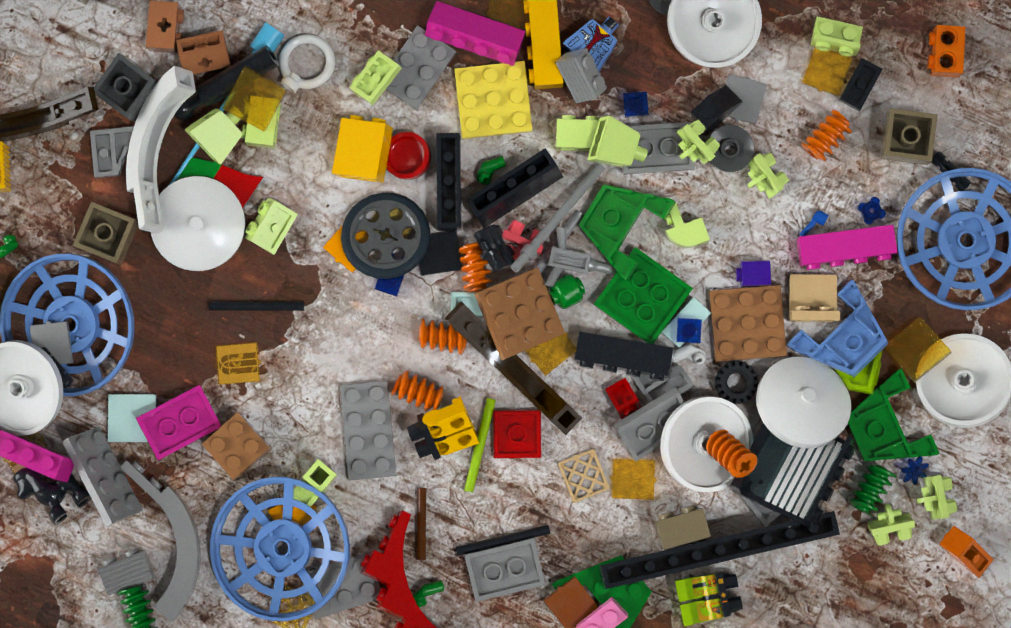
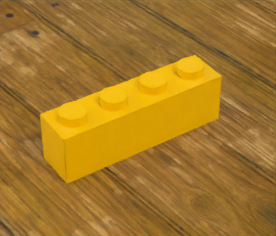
(544, 43)

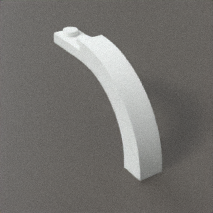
(146, 141)

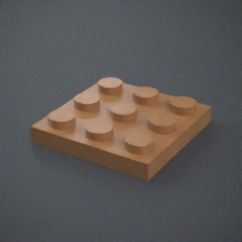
(519, 313)
(747, 323)

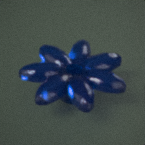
(914, 470)

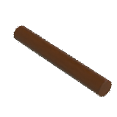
(421, 524)

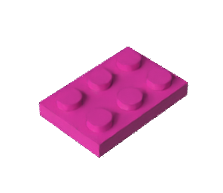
(178, 422)

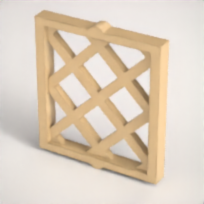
(576, 458)

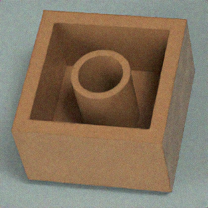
(236, 446)

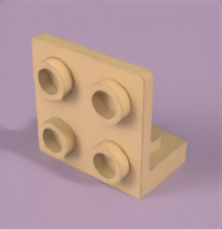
(813, 298)

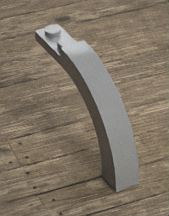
(187, 541)

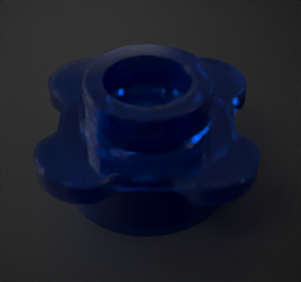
(865, 208)

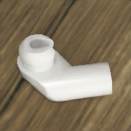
(691, 353)

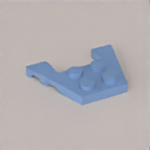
(851, 343)

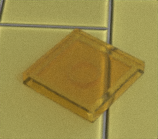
(254, 99)
(917, 349)

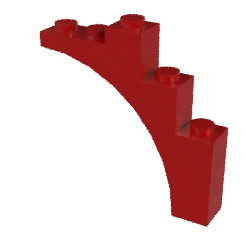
(388, 569)

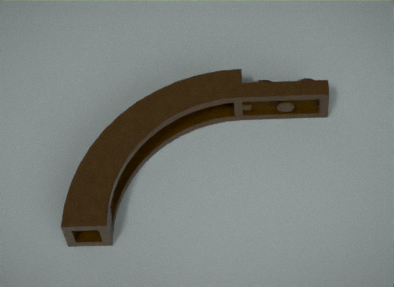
(47, 115)
(514, 369)

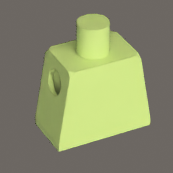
(216, 134)
(616, 144)

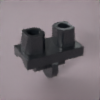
(494, 247)

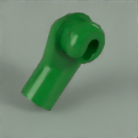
(487, 169)
(10, 245)
(426, 590)

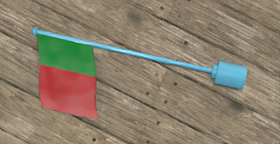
(240, 184)

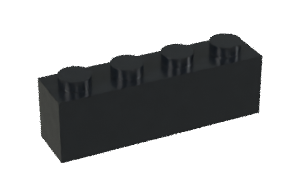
(448, 181)
(514, 188)
(624, 355)

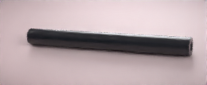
(256, 305)
(502, 540)

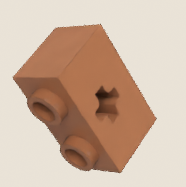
(159, 14)
(204, 52)

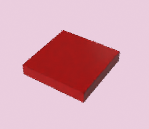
(517, 434)

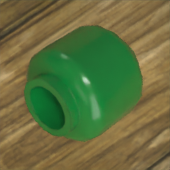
(567, 291)

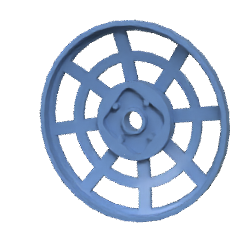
(949, 238)
(74, 307)
(266, 550)

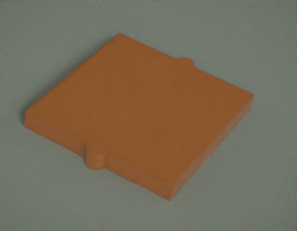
(571, 603)

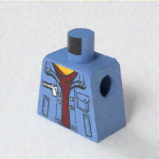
(596, 39)

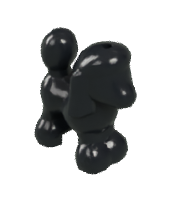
(49, 493)

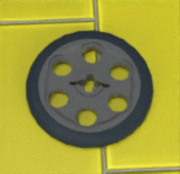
(384, 204)

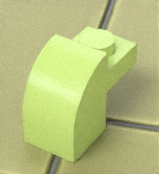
(687, 234)
(320, 477)

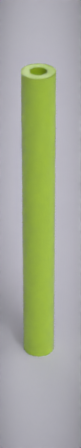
(479, 448)

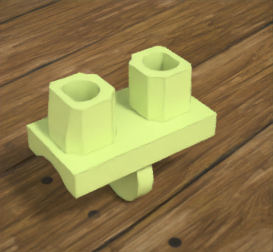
(694, 146)
(763, 176)
(935, 498)
(890, 522)

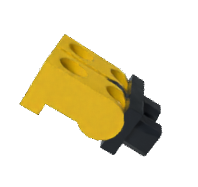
(443, 430)

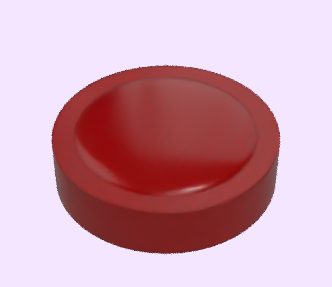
(408, 156)

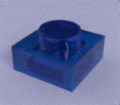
(635, 104)
(688, 330)

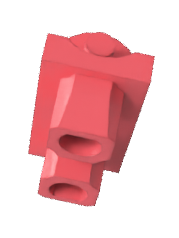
(513, 235)

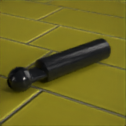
(223, 83)

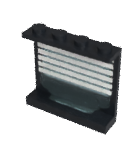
(793, 478)

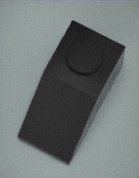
(716, 108)

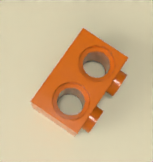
(953, 52)

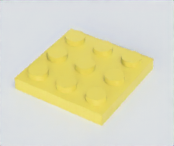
(493, 100)

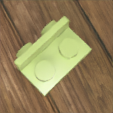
(836, 36)
(375, 77)
(270, 225)

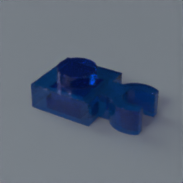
(390, 286)

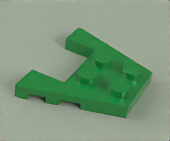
(613, 217)
(878, 430)
(629, 596)

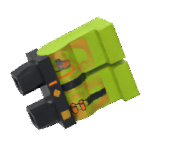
(714, 597)

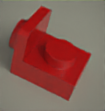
(623, 398)

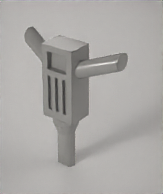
(561, 259)

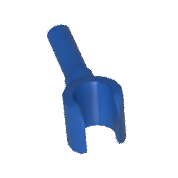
(819, 217)

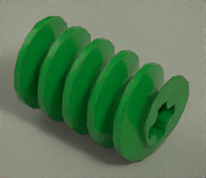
(871, 489)
(137, 607)

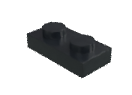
(860, 84)

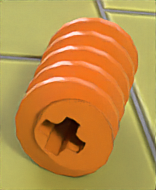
(827, 136)
(474, 268)
(441, 336)
(418, 391)
(731, 453)

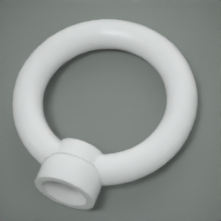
(292, 81)

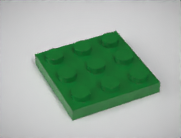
(645, 300)

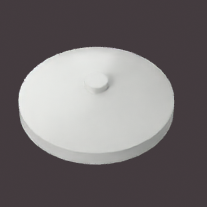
(714, 30)
(200, 223)
(968, 384)
(28, 388)
(803, 402)
(686, 439)

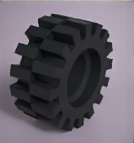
(751, 382)

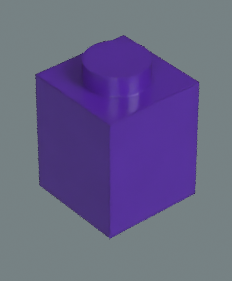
(754, 274)

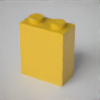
(362, 149)

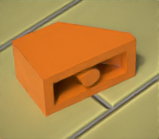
(966, 551)

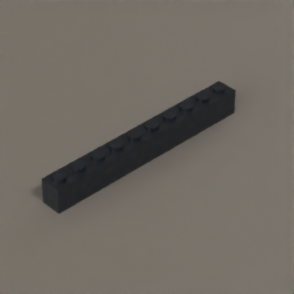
(715, 551)

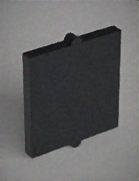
(441, 254)

